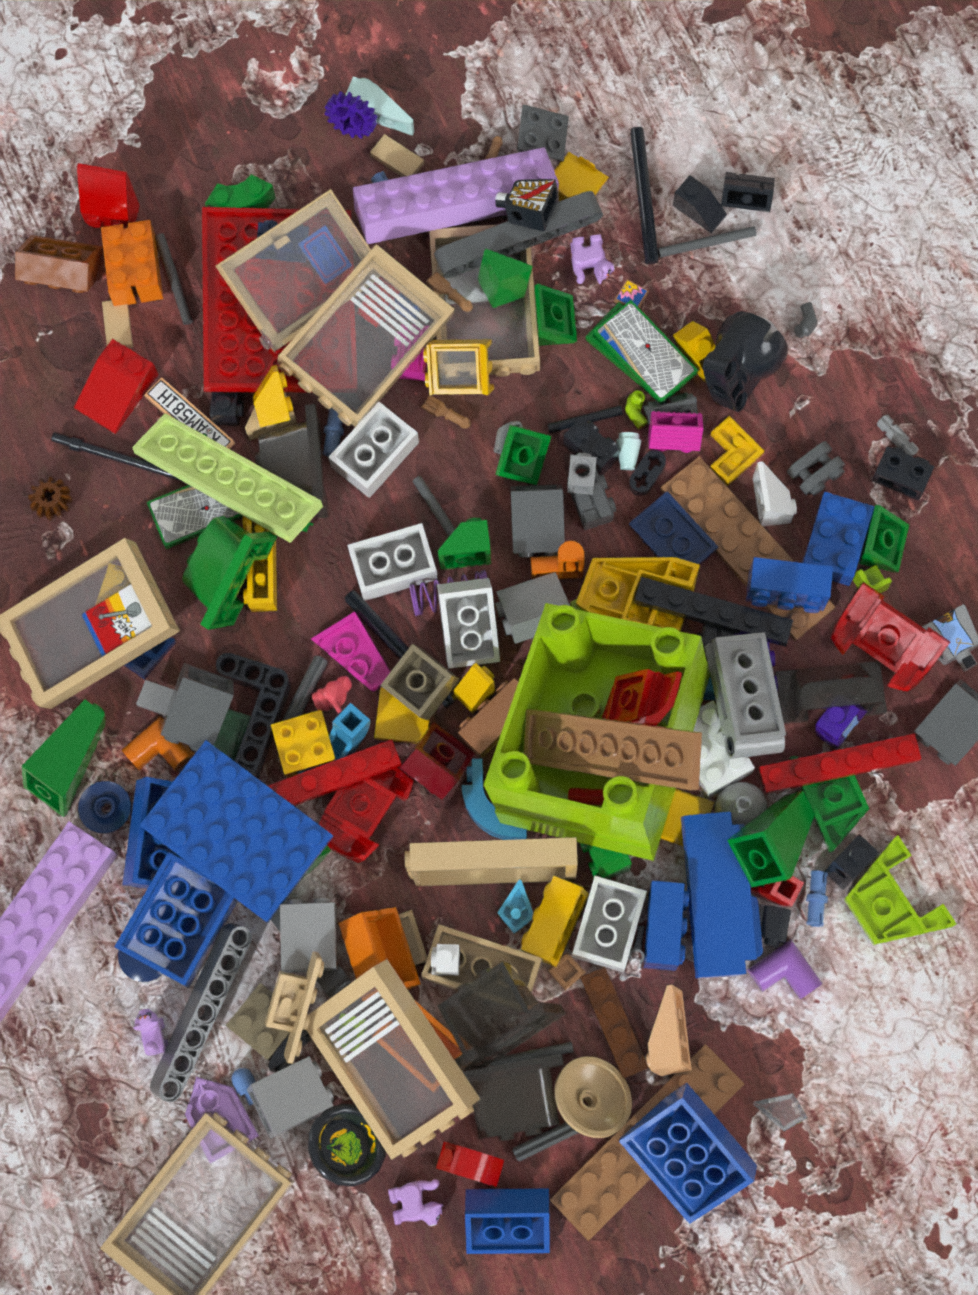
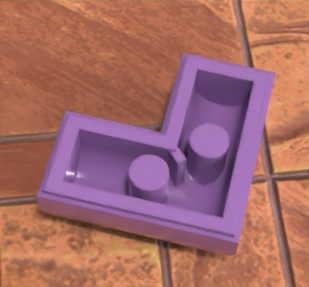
(785, 963)

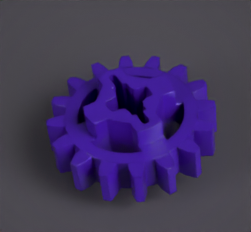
(351, 115)

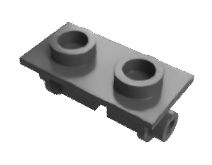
(679, 403)

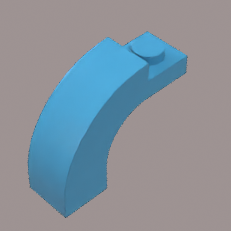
(347, 732)
(482, 810)

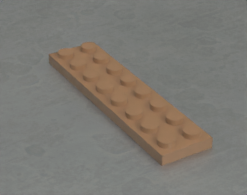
(734, 532)
(613, 748)
(612, 1172)

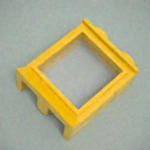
(458, 366)

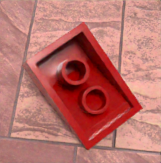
(106, 196)
(115, 386)

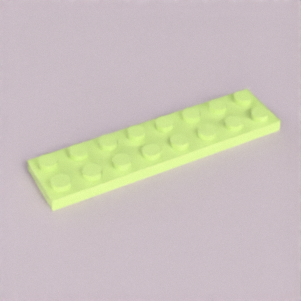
(228, 477)

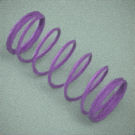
(414, 598)

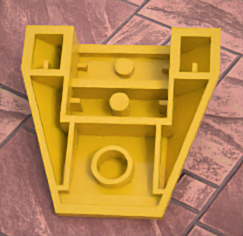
(614, 582)

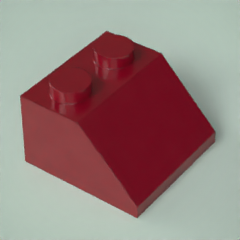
(437, 761)

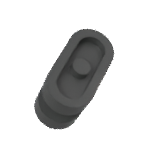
(815, 482)

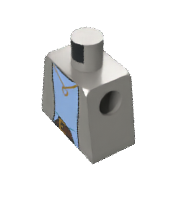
(960, 631)

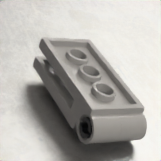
(765, 730)

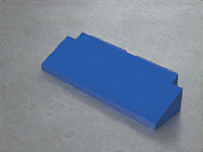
(720, 898)

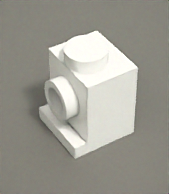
(445, 959)

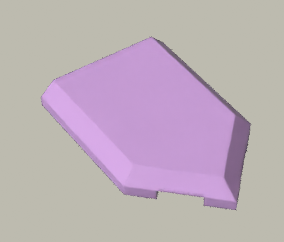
(219, 1098)

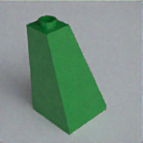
(61, 761)
(774, 840)

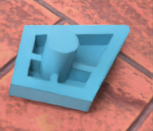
(516, 909)

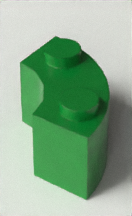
(247, 194)

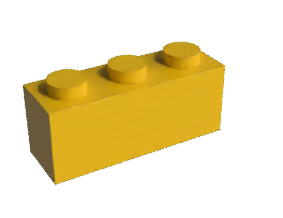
(554, 920)

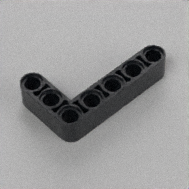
(258, 717)

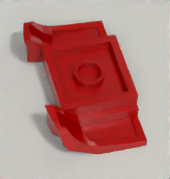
(888, 638)
(642, 696)
(358, 811)

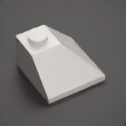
(772, 498)

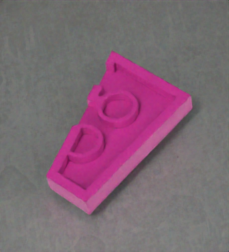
(354, 650)

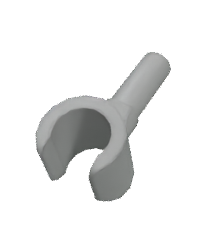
(638, 944)

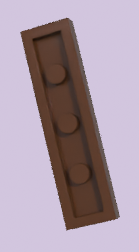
(614, 1022)

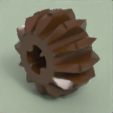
(41, 502)

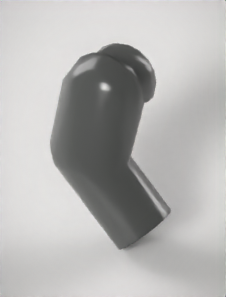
(808, 323)

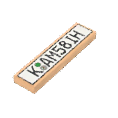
(174, 404)

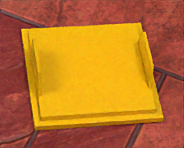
(578, 176)
(683, 804)

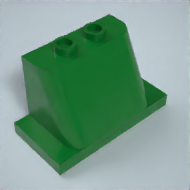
(221, 566)

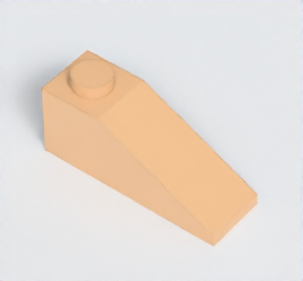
(669, 1037)

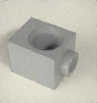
(580, 484)

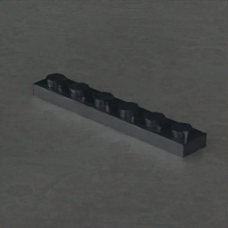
(712, 611)

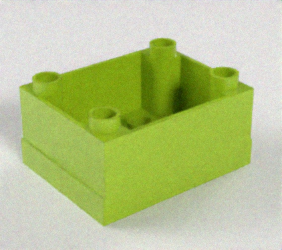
(573, 673)

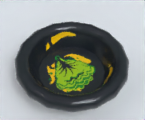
(344, 1146)

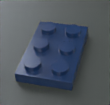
(672, 532)

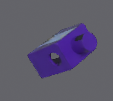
(838, 724)

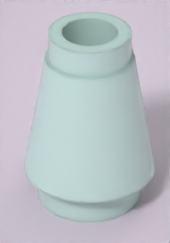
(629, 449)

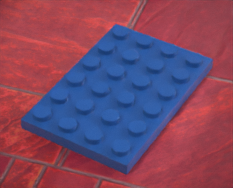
(236, 831)

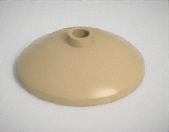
(601, 1088)

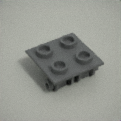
(543, 129)

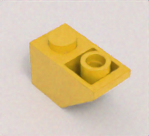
(695, 344)
(270, 400)
(475, 687)

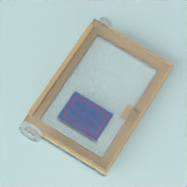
(294, 268)

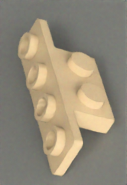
(291, 1003)

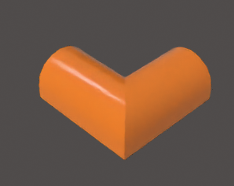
(567, 564)
(151, 743)

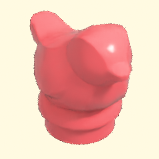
(332, 695)

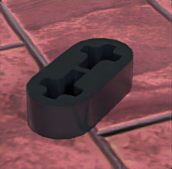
(652, 476)

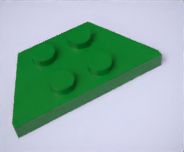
(836, 806)

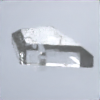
(782, 1110)

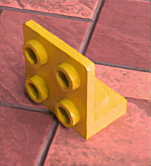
(303, 742)

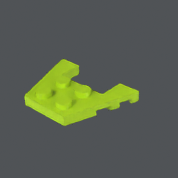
(884, 908)

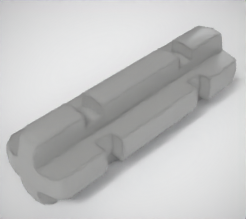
(897, 435)

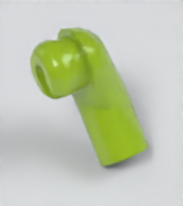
(633, 409)

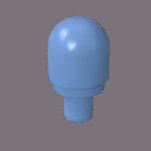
(241, 1080)

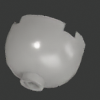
(742, 800)

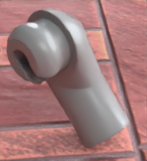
(501, 436)

